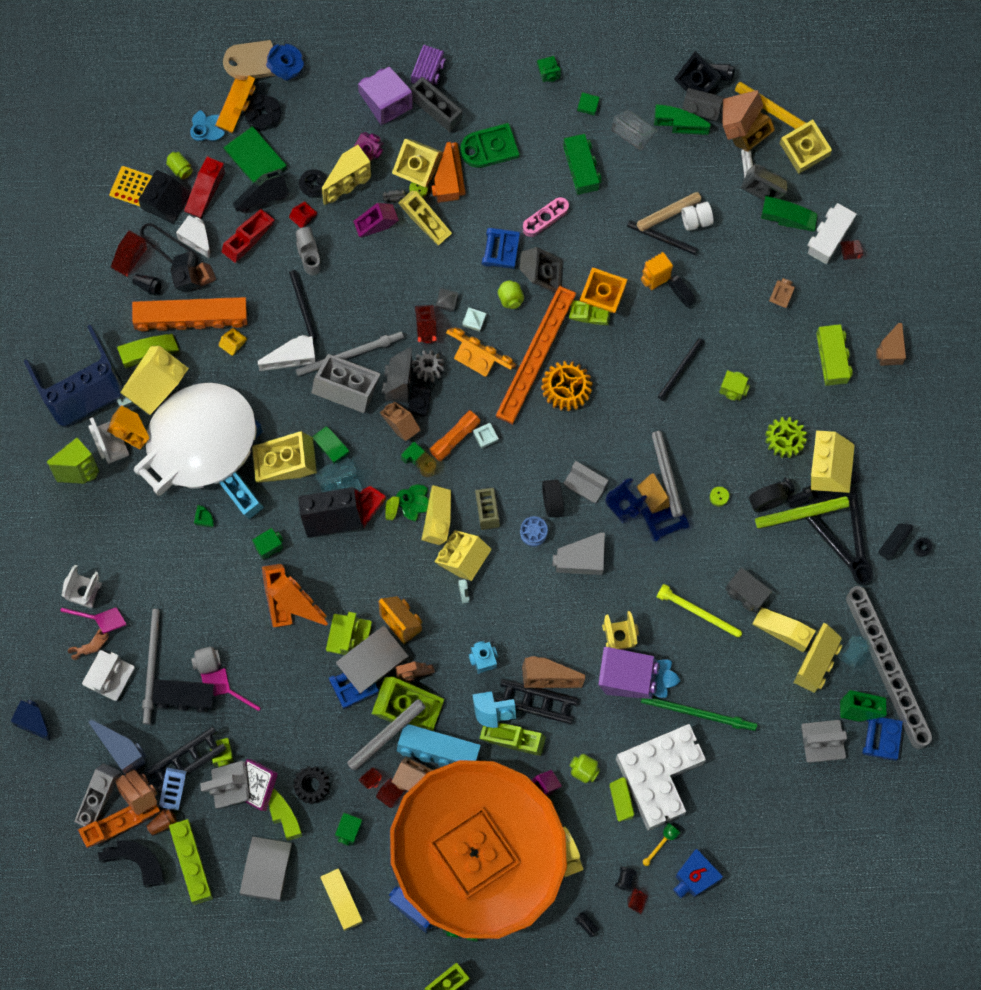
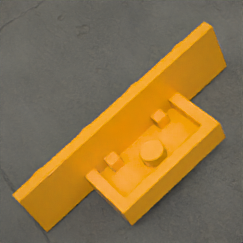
(235, 103)
(477, 355)

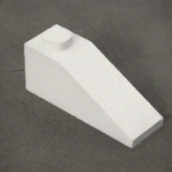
(292, 354)

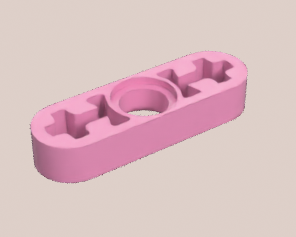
(544, 224)

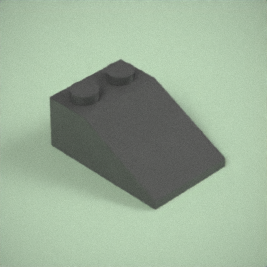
(399, 377)

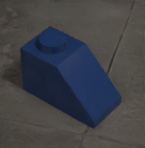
(30, 719)

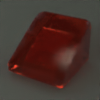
(851, 249)
(389, 793)

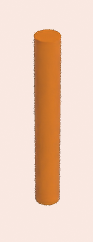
(457, 162)

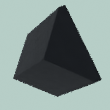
(698, 75)

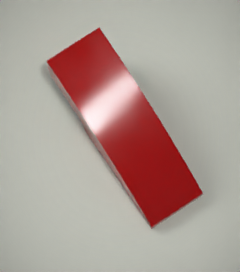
(247, 235)

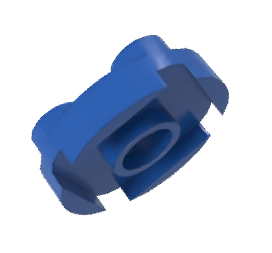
(283, 70)

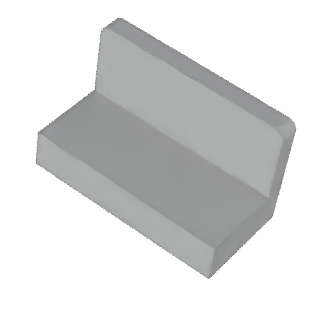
(586, 482)

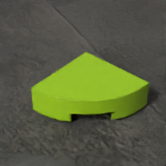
(391, 508)

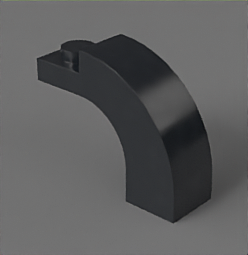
(128, 850)

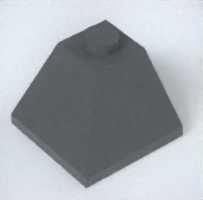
(541, 268)

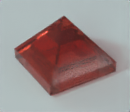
(370, 778)
(637, 901)

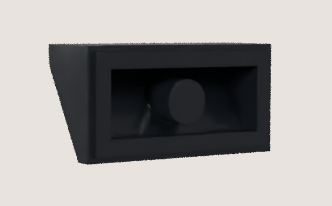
(895, 540)

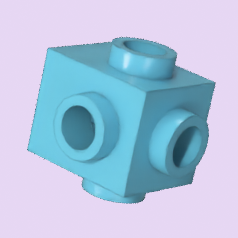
(483, 663)

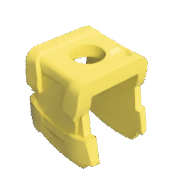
(627, 627)

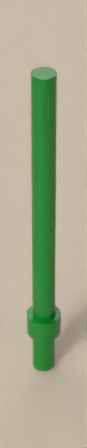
(736, 722)

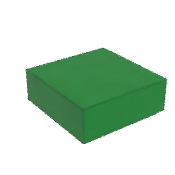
(588, 103)

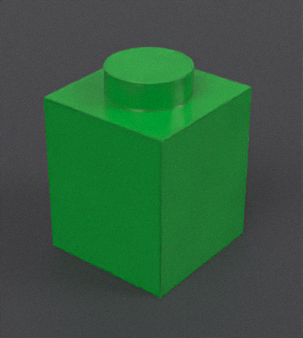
(268, 543)
(348, 829)

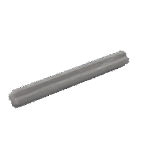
(667, 474)
(386, 734)

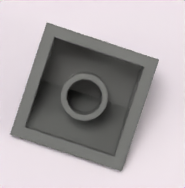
(764, 183)

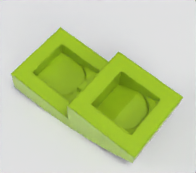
(589, 314)

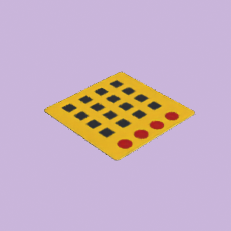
(129, 185)

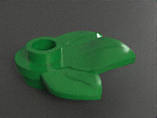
(416, 501)

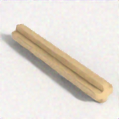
(668, 211)

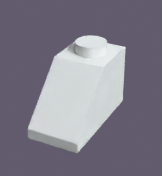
(194, 235)

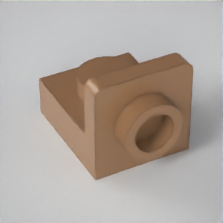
(782, 292)

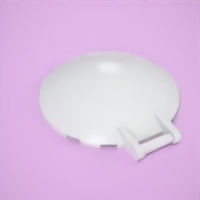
(198, 437)

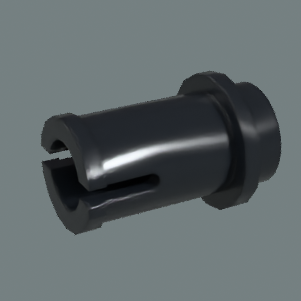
(585, 922)

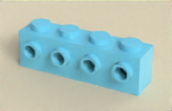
(435, 747)

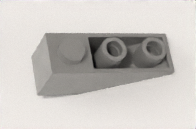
(97, 794)

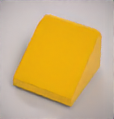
(232, 341)

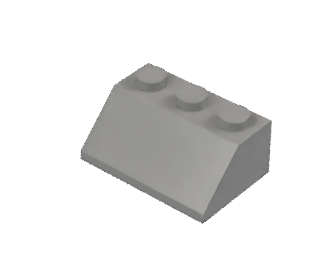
(345, 383)

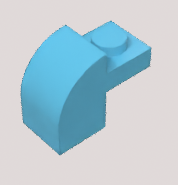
(490, 712)

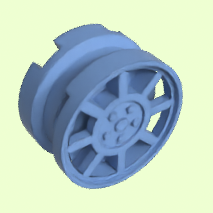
(533, 531)

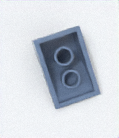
(121, 748)

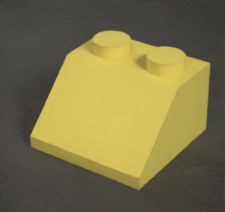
(417, 162)

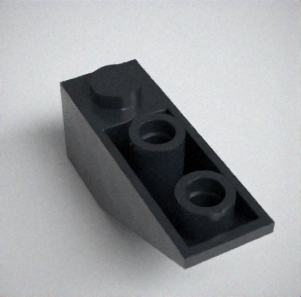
(265, 189)

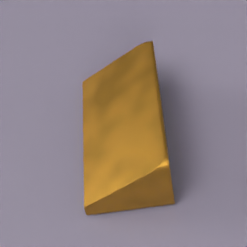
(656, 496)

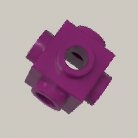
(370, 145)

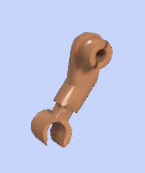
(94, 646)

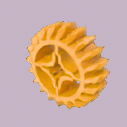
(554, 392)

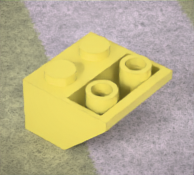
(463, 554)

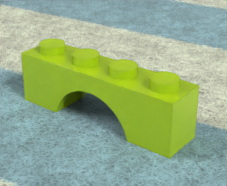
(190, 862)

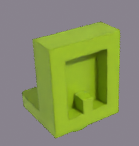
(225, 757)

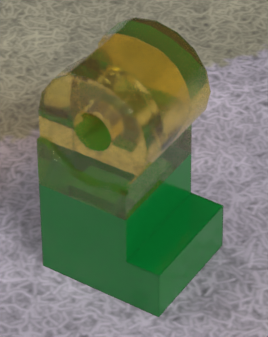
(420, 459)

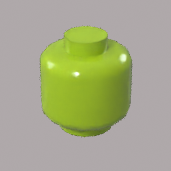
(510, 294)
(584, 768)

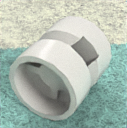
(697, 216)

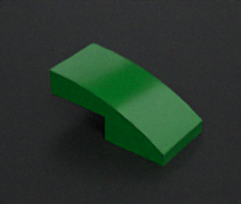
(330, 445)

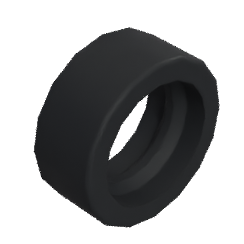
(768, 497)
(553, 498)

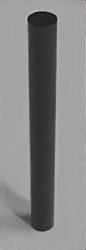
(664, 238)
(303, 305)
(680, 370)

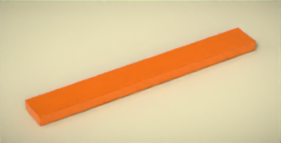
(535, 355)

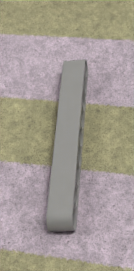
(888, 676)

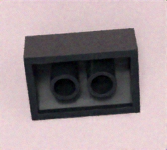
(331, 512)

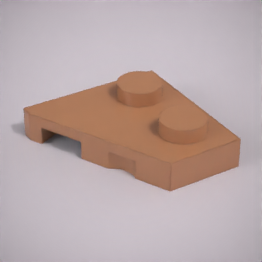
(413, 670)

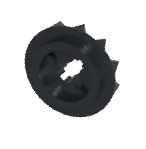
(307, 178)

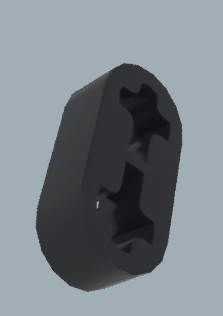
(681, 291)

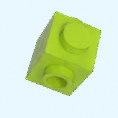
(734, 385)

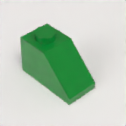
(862, 706)

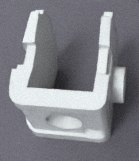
(74, 582)

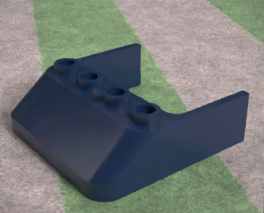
(83, 391)

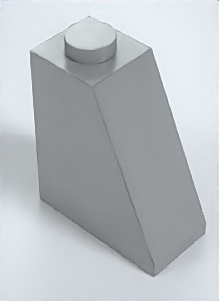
(581, 556)

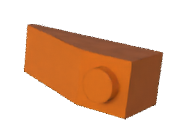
(445, 180)
(278, 615)

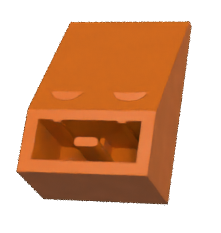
(289, 597)

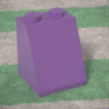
(386, 95)
(628, 674)

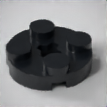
(268, 120)

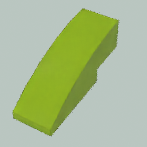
(133, 352)
(514, 738)
(282, 813)

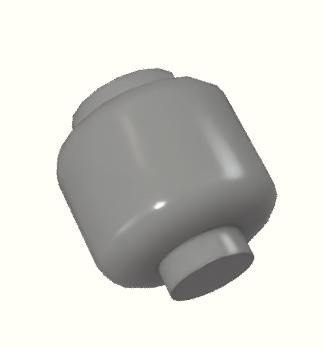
(206, 660)

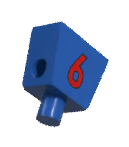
(696, 875)

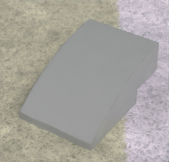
(372, 659)
(265, 869)

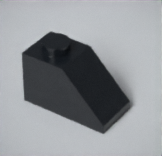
(184, 272)

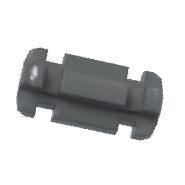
(393, 195)

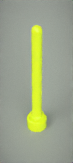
(666, 593)

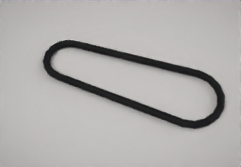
(150, 224)

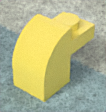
(572, 855)

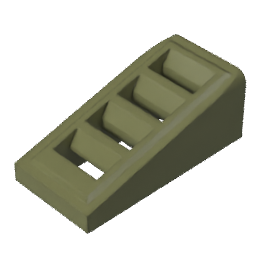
(488, 520)

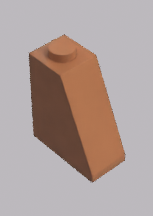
(740, 113)

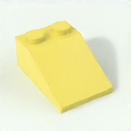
(153, 379)
(284, 458)

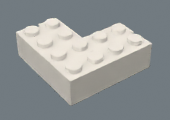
(650, 770)

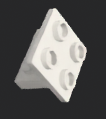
(108, 675)

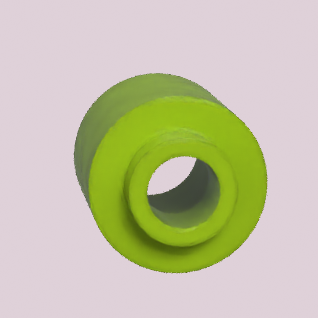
(179, 165)

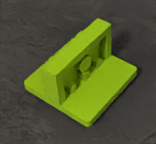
(347, 633)

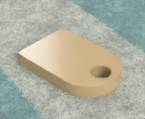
(250, 60)

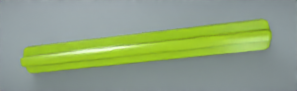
(802, 512)

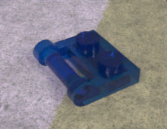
(659, 517)

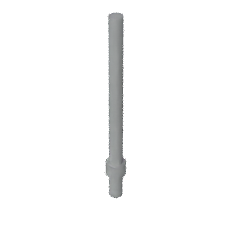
(383, 341)
(147, 704)

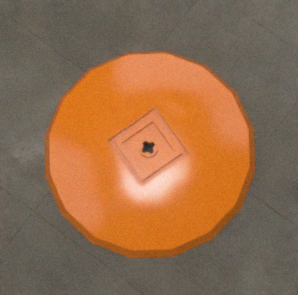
(491, 812)

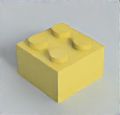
(805, 146)

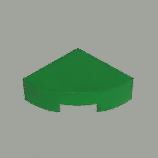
(203, 517)

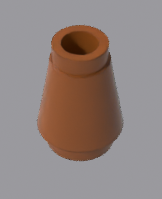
(161, 822)

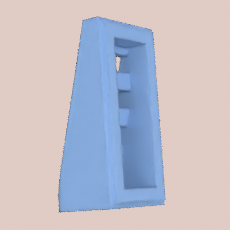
(170, 772)

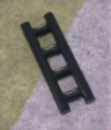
(547, 697)
(189, 747)

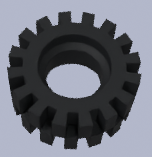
(316, 796)

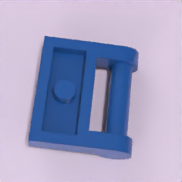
(507, 248)
(348, 694)
(888, 741)

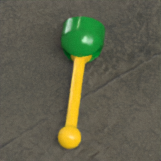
(669, 833)

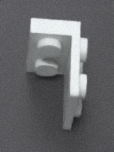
(107, 444)

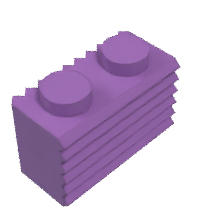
(428, 65)

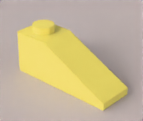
(424, 217)
(437, 516)
(784, 628)

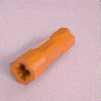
(455, 435)

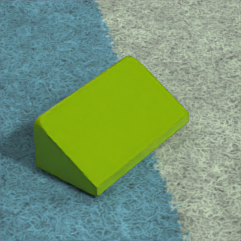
(621, 800)

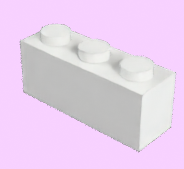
(831, 233)

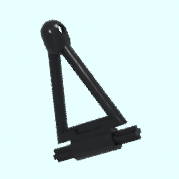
(858, 565)

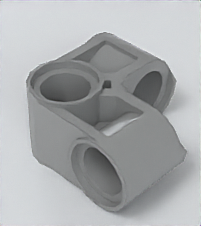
(308, 250)

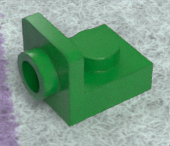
(548, 69)

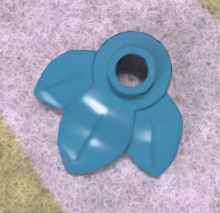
(207, 126)
(665, 678)

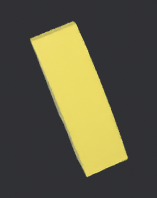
(341, 899)

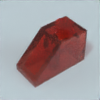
(128, 253)
(425, 323)

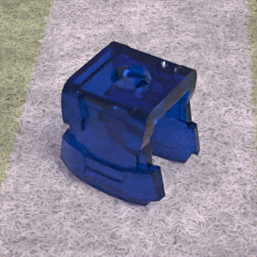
(622, 493)

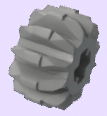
(429, 372)

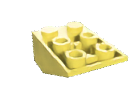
(351, 170)

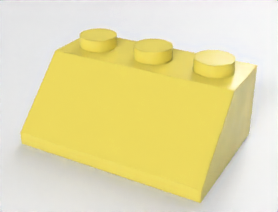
(832, 462)
(819, 659)

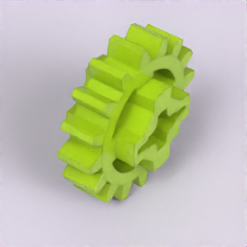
(791, 431)

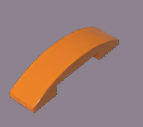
(114, 825)

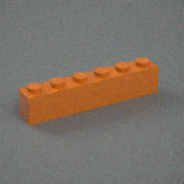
(189, 313)

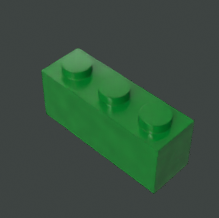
(581, 164)

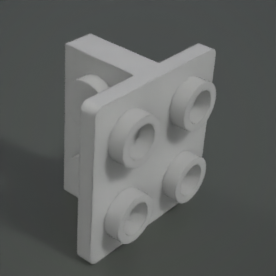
(823, 741)
(228, 785)

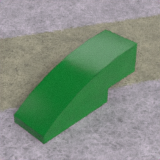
(680, 120)
(788, 214)

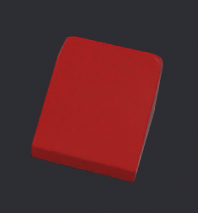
(302, 214)

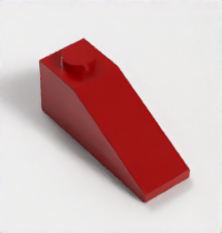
(204, 187)

